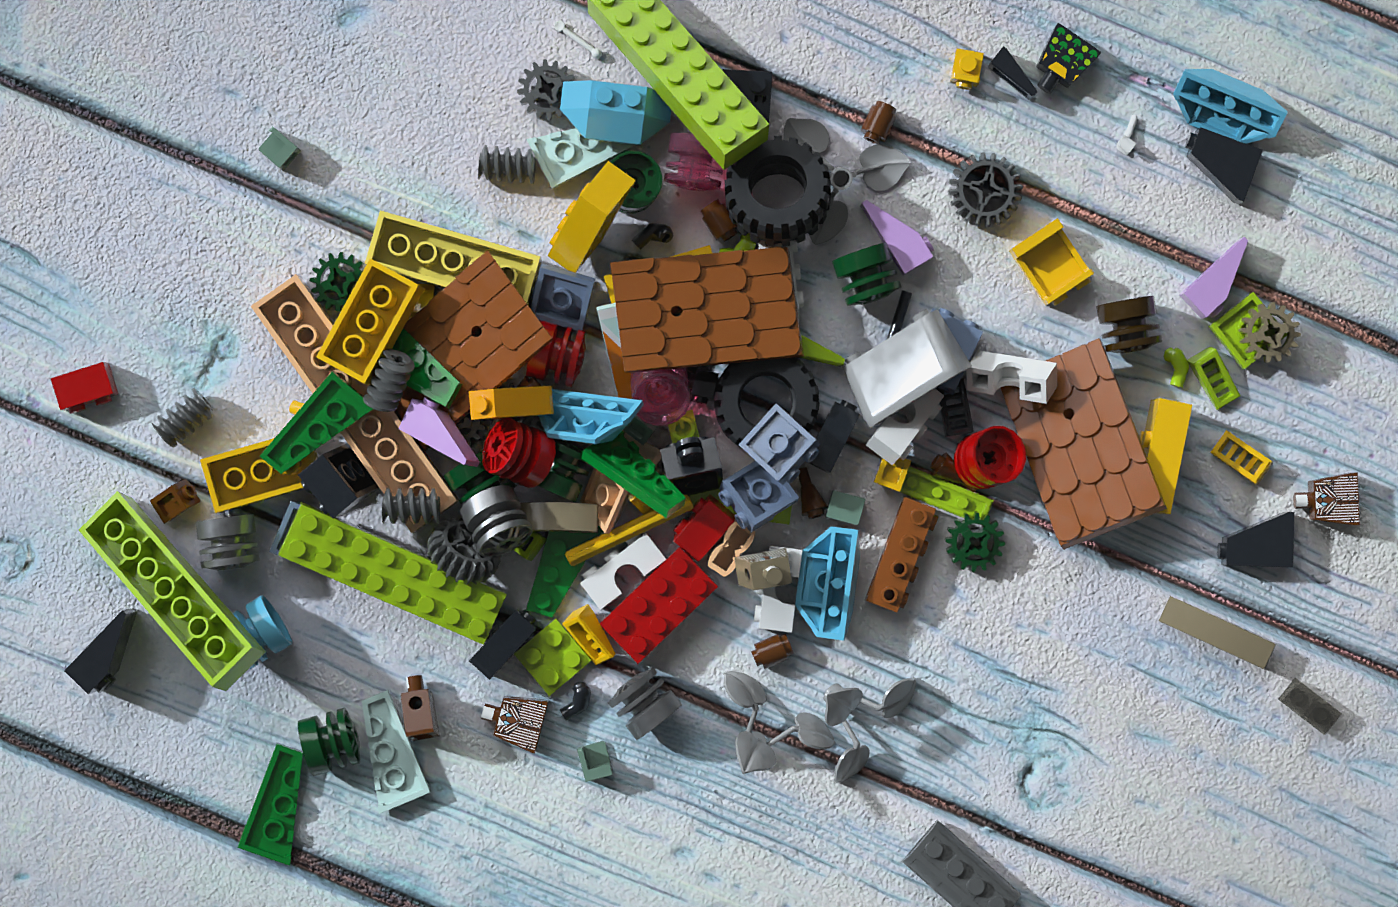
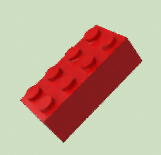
(658, 605)

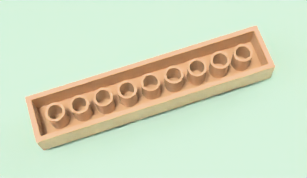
(385, 451)

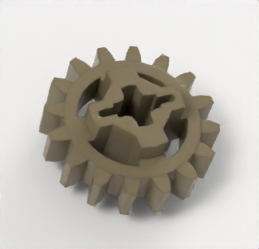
(1267, 322)

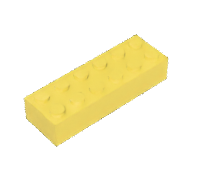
(441, 254)

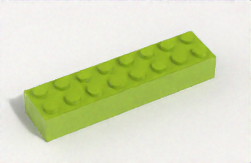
(683, 76)
(390, 573)
(172, 591)

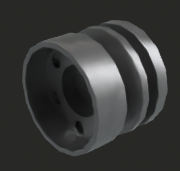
(496, 521)
(227, 541)
(644, 703)

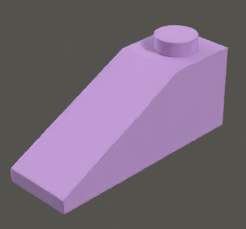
(904, 243)
(1215, 283)
(436, 428)

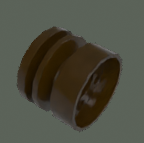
(1129, 324)

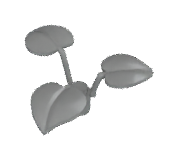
(880, 165)
(843, 701)
(751, 747)

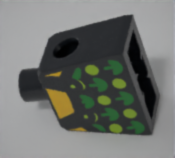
(1064, 58)

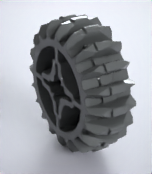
(998, 192)
(457, 554)

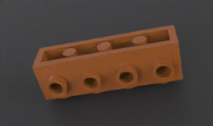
(900, 555)

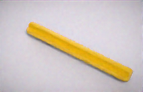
(621, 534)

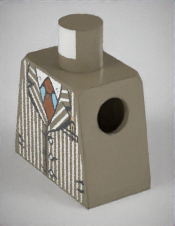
(765, 569)

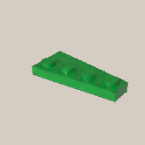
(554, 571)
(273, 813)

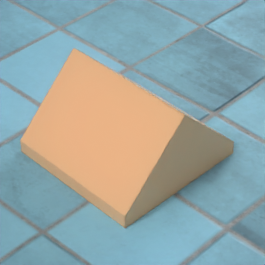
(609, 498)

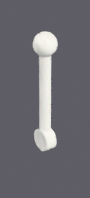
(559, 26)

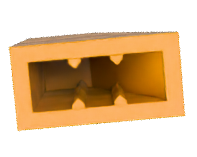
(511, 402)

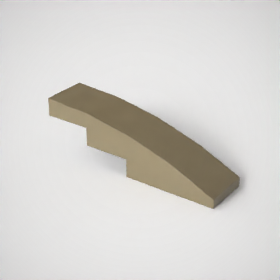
(1217, 632)

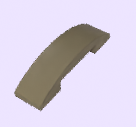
(562, 516)

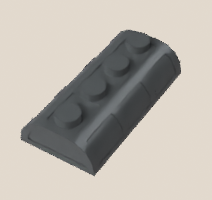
(958, 871)

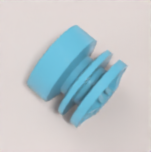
(265, 626)

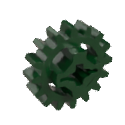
(323, 287)
(965, 550)

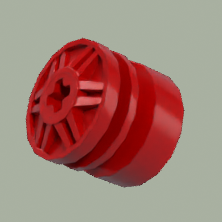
(559, 355)
(518, 453)
(1001, 459)

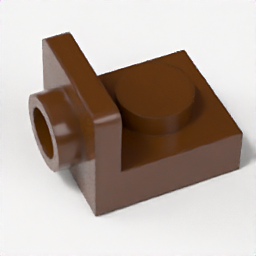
(175, 500)

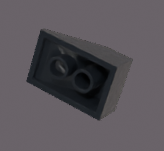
(338, 480)
(103, 656)

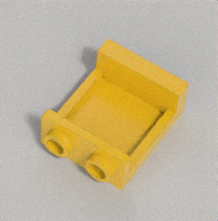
(1051, 263)

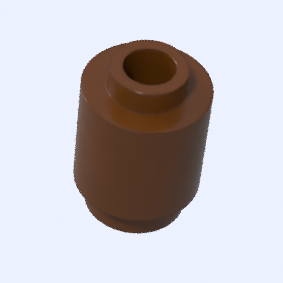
(878, 122)
(718, 221)
(772, 651)

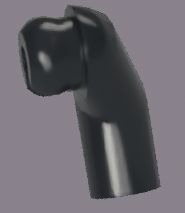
(653, 232)
(580, 701)

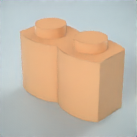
(734, 543)

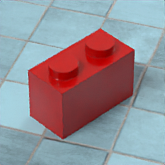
(84, 387)
(703, 527)

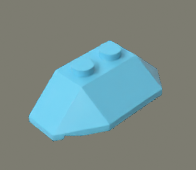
(1228, 106)
(614, 111)
(588, 416)
(829, 582)

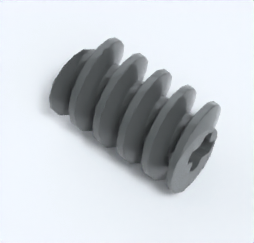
(507, 164)
(389, 381)
(183, 418)
(411, 506)

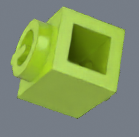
(684, 427)

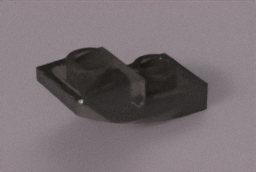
(1310, 706)

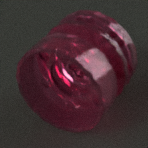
(693, 165)
(662, 402)

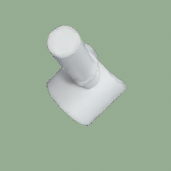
(1126, 144)

